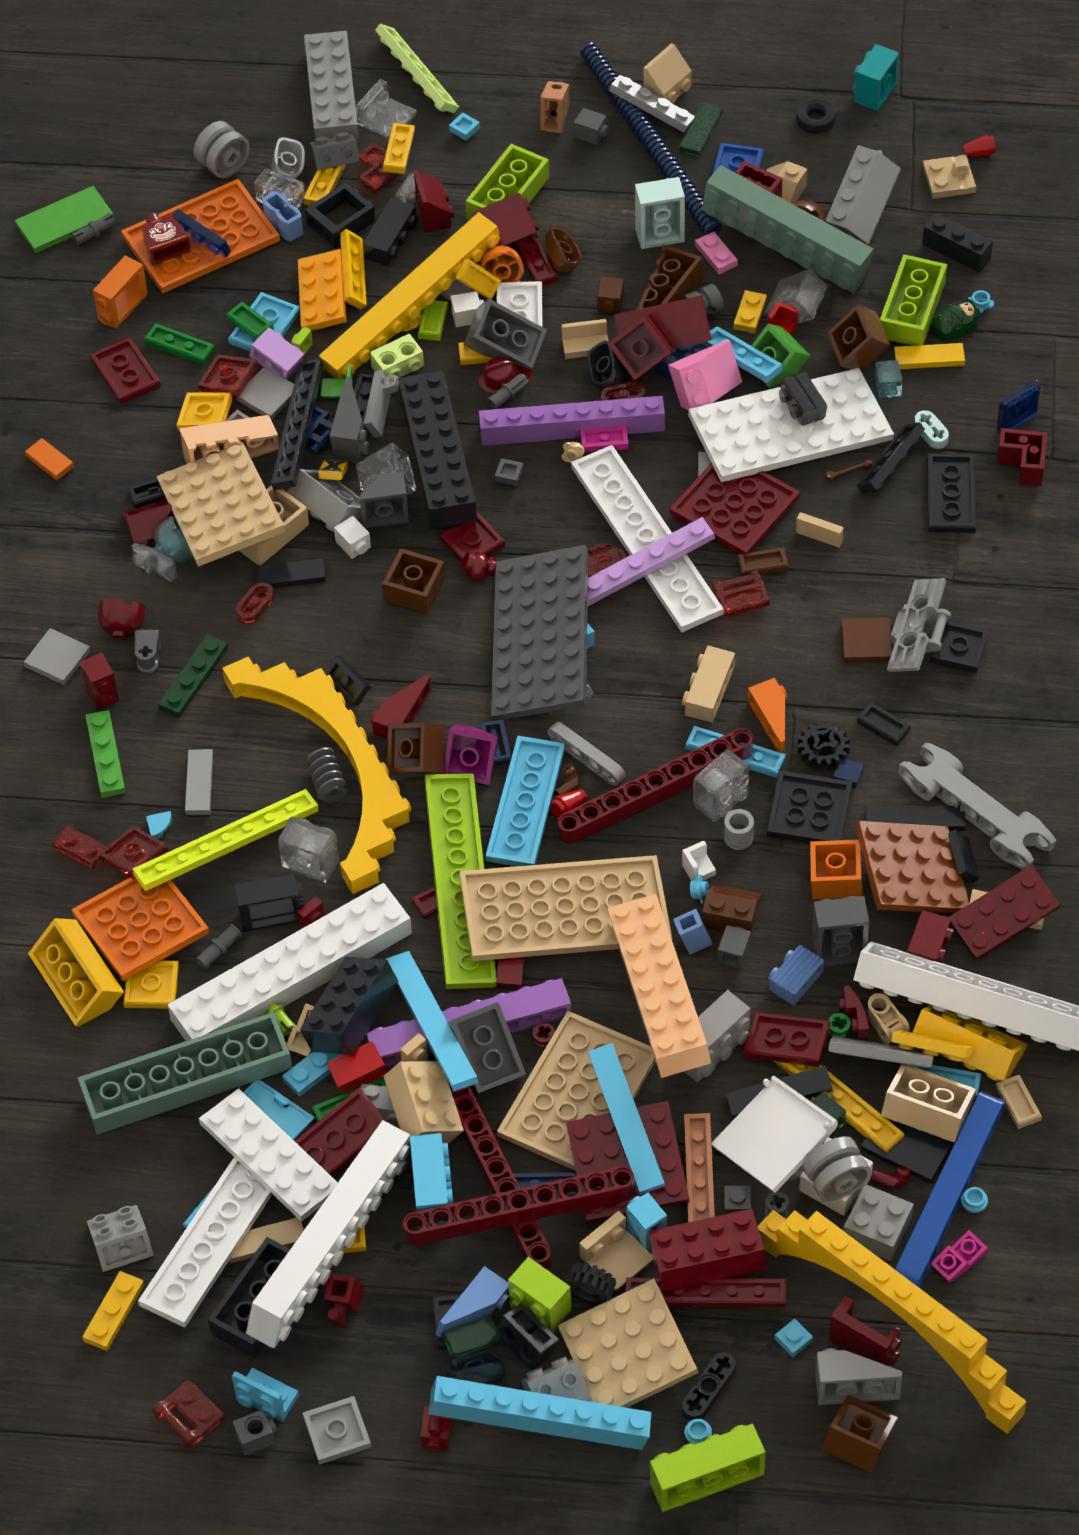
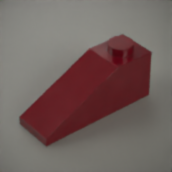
(401, 706)

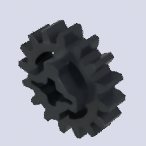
(823, 745)

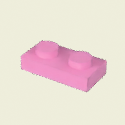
(716, 253)

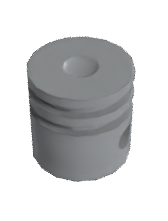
(738, 829)

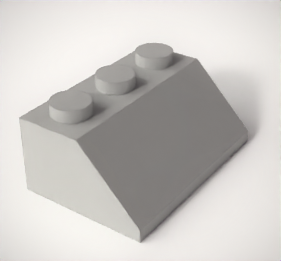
(326, 498)

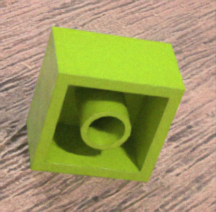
(541, 1293)

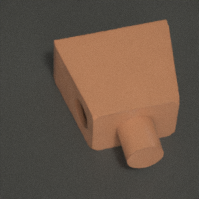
(554, 98)

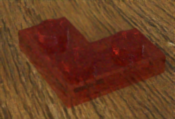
(374, 177)

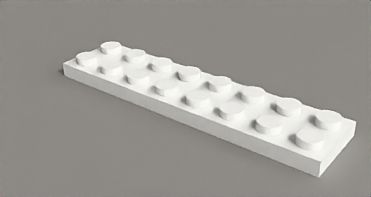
(206, 1245)

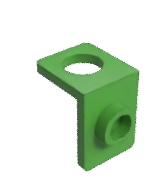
(333, 387)

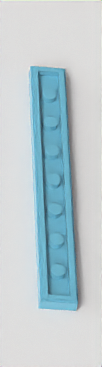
(432, 1022)

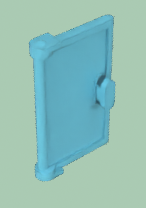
(290, 1119)

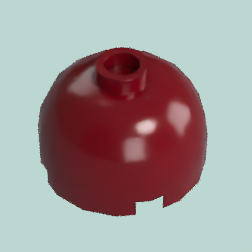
(120, 618)

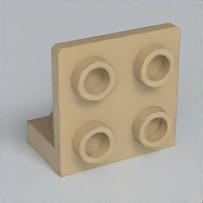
(615, 1250)

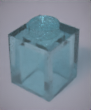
(888, 379)

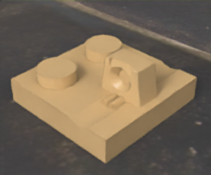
(949, 176)

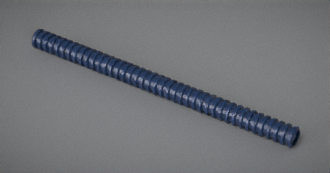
(650, 138)

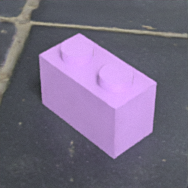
(276, 354)

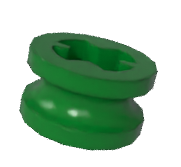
(844, 1021)

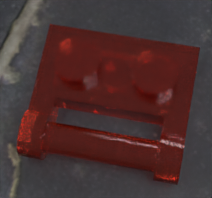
(741, 598)
(194, 1407)

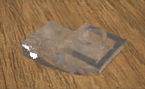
(152, 559)

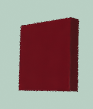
(472, 538)

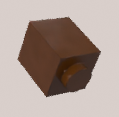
(610, 294)

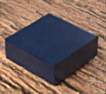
(849, 771)

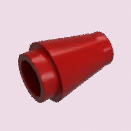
(980, 147)
(567, 802)

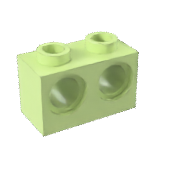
(398, 357)

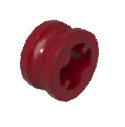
(539, 1028)

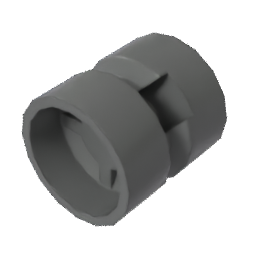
(712, 298)

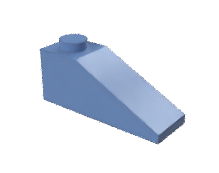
(477, 1301)

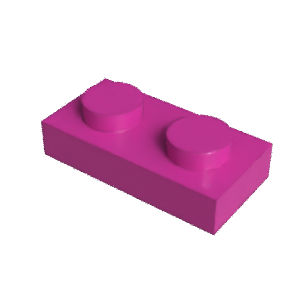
(599, 438)

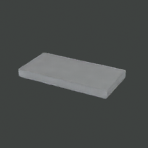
(879, 1051)

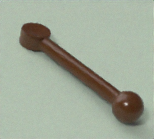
(831, 475)

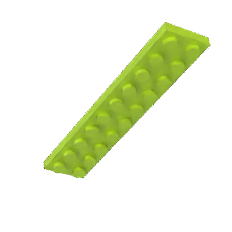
(455, 848)

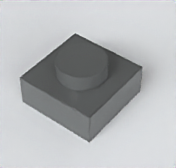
(508, 472)
(737, 1198)

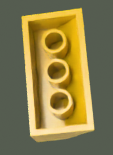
(75, 971)
(992, 1050)

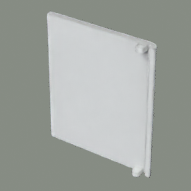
(775, 1134)

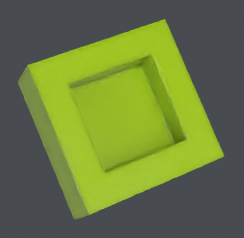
(303, 340)

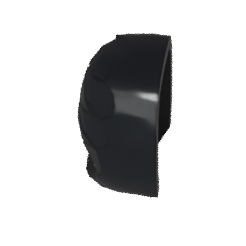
(604, 366)
(476, 1367)

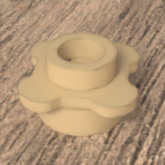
(572, 451)

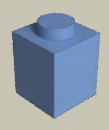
(692, 931)

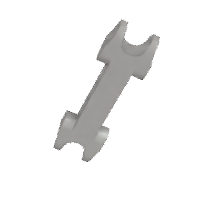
(1008, 832)

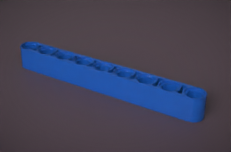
(949, 1188)

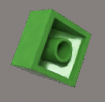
(782, 347)

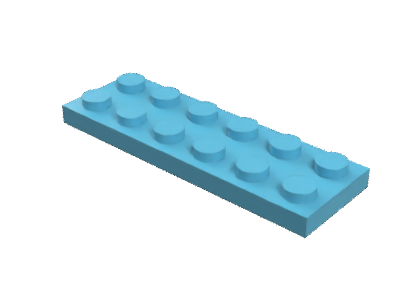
(525, 802)

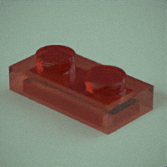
(79, 846)

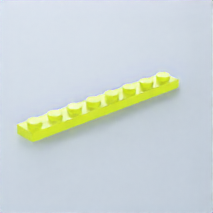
(224, 840)

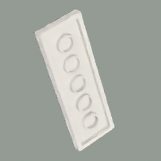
(269, 1154)

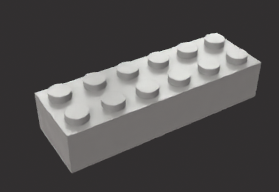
(331, 84)

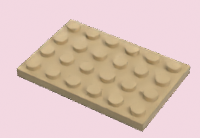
(221, 504)
(567, 1088)

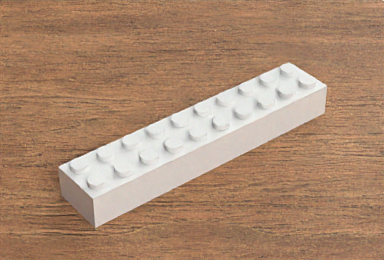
(293, 965)
(969, 995)
(328, 1234)

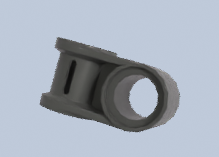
(147, 650)

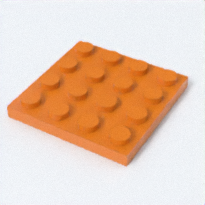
(138, 925)

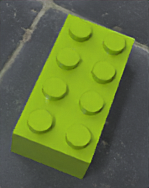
(512, 173)
(913, 300)
(707, 1467)

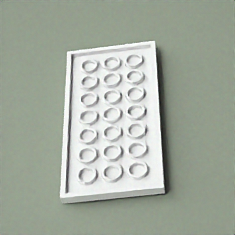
(761, 435)

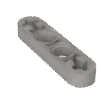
(587, 754)

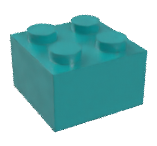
(876, 77)

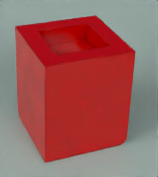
(784, 316)

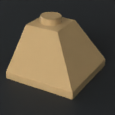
(793, 181)

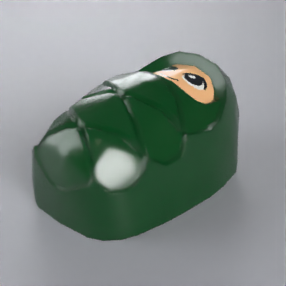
(956, 320)

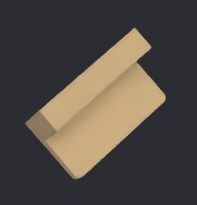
(582, 336)

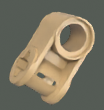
(887, 1020)

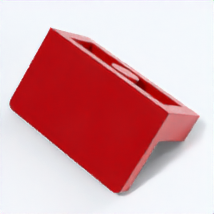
(357, 1069)

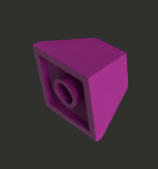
(470, 752)

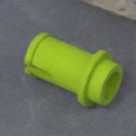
(282, 1018)

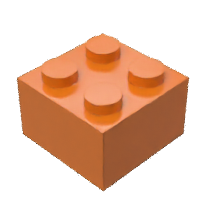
(836, 869)

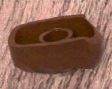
(562, 250)

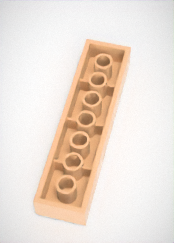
(659, 986)

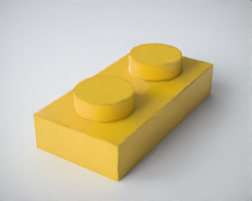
(750, 312)

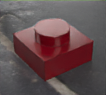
(310, 912)

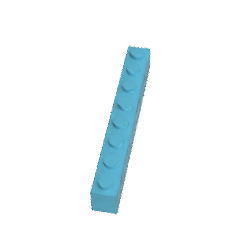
(539, 1413)

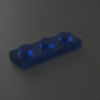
(202, 234)

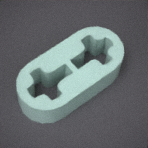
(934, 427)

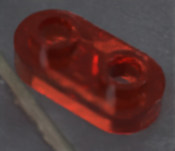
(623, 391)
(252, 603)

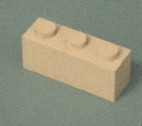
(709, 683)

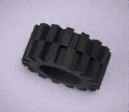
(590, 1284)

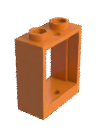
(120, 292)

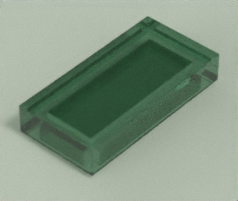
(471, 1337)

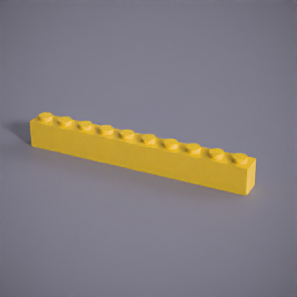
(409, 297)

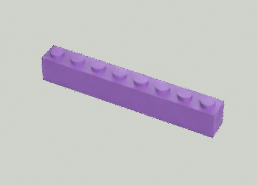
(566, 420)
(520, 1009)

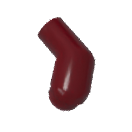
(891, 1180)

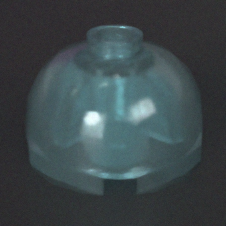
(171, 541)

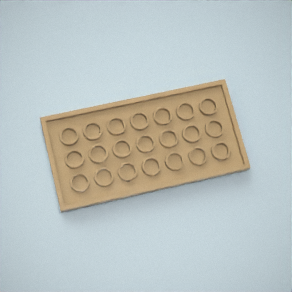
(553, 905)

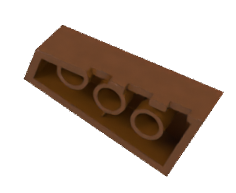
(674, 277)

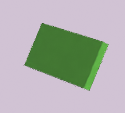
(61, 219)

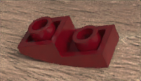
(510, 972)
(854, 1010)

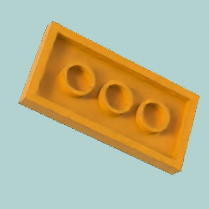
(321, 290)

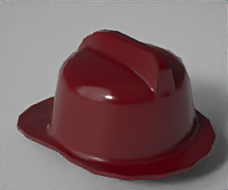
(499, 372)

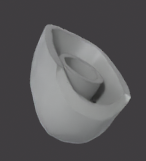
(288, 158)

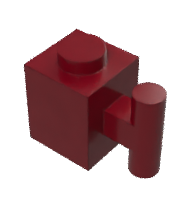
(343, 1295)
(435, 1432)

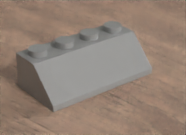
(863, 194)

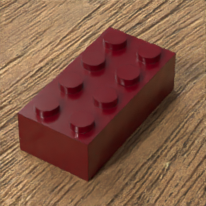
(707, 1250)

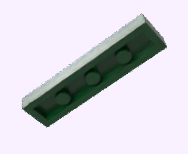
(193, 676)

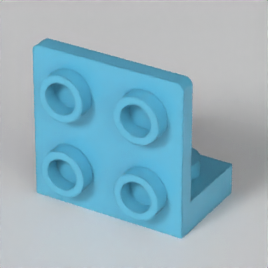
(264, 1393)

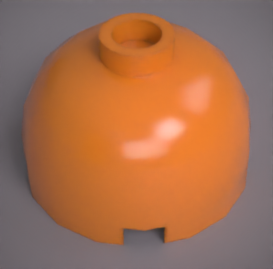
(503, 263)

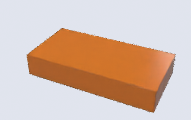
(49, 459)

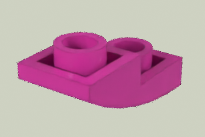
(960, 1257)

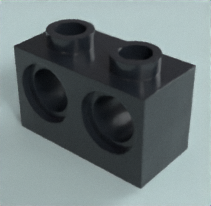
(526, 1336)

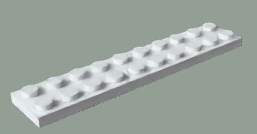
(640, 525)

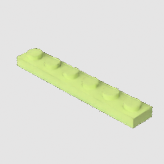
(414, 65)

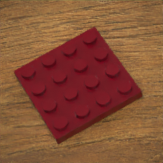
(736, 509)
(598, 1148)

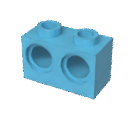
(644, 1216)

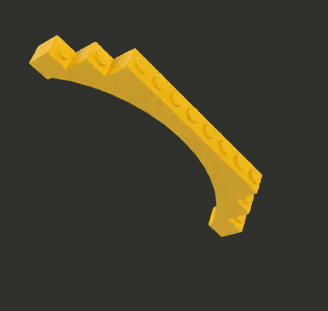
(319, 702)
(952, 1338)

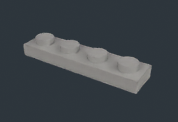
(651, 103)

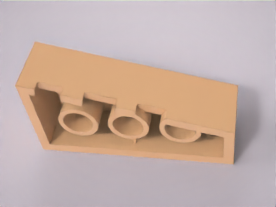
(256, 434)

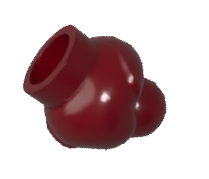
(478, 566)

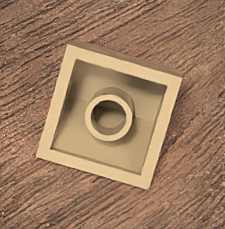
(668, 74)

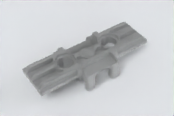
(911, 622)

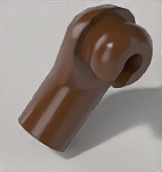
(571, 780)

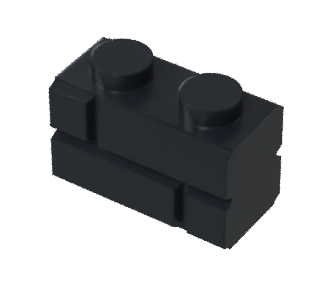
(803, 399)

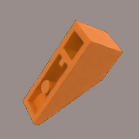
(768, 704)

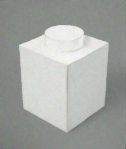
(464, 307)
(352, 537)

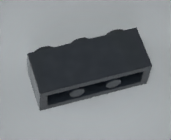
(390, 232)
(957, 242)

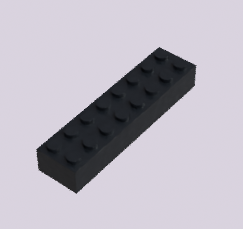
(437, 449)

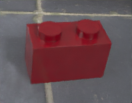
(99, 681)
(930, 936)

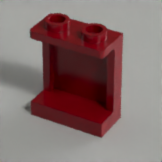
(512, 219)
(860, 1338)

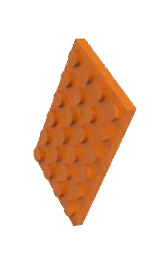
(226, 212)

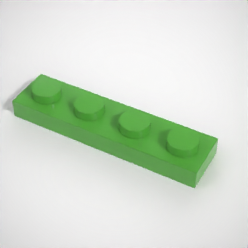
(105, 754)

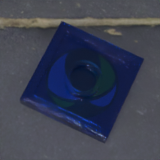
(1019, 406)

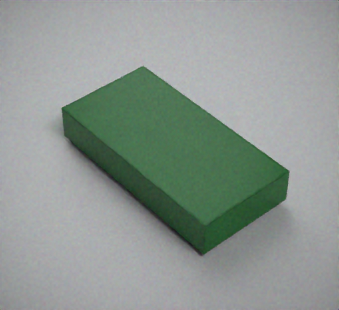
(248, 321)

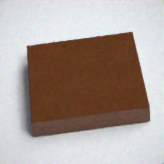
(866, 639)

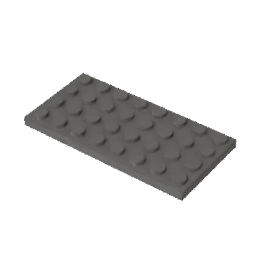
(540, 633)

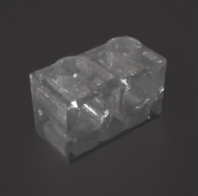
(272, 181)

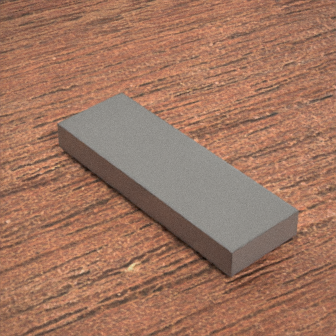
(199, 782)

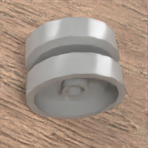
(221, 149)
(836, 1169)

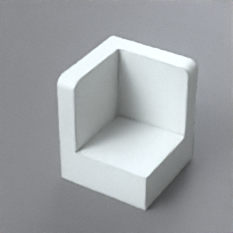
(697, 862)

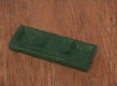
(701, 129)

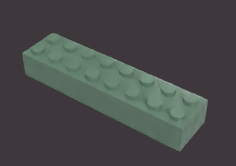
(787, 229)
(185, 1073)

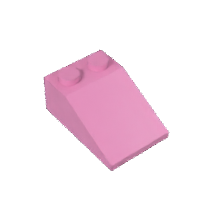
(705, 375)

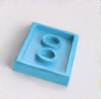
(275, 310)

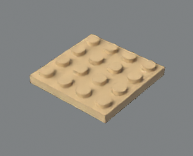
(628, 1347)

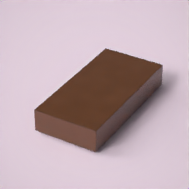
(764, 561)

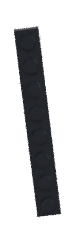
(297, 424)

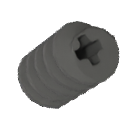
(326, 775)

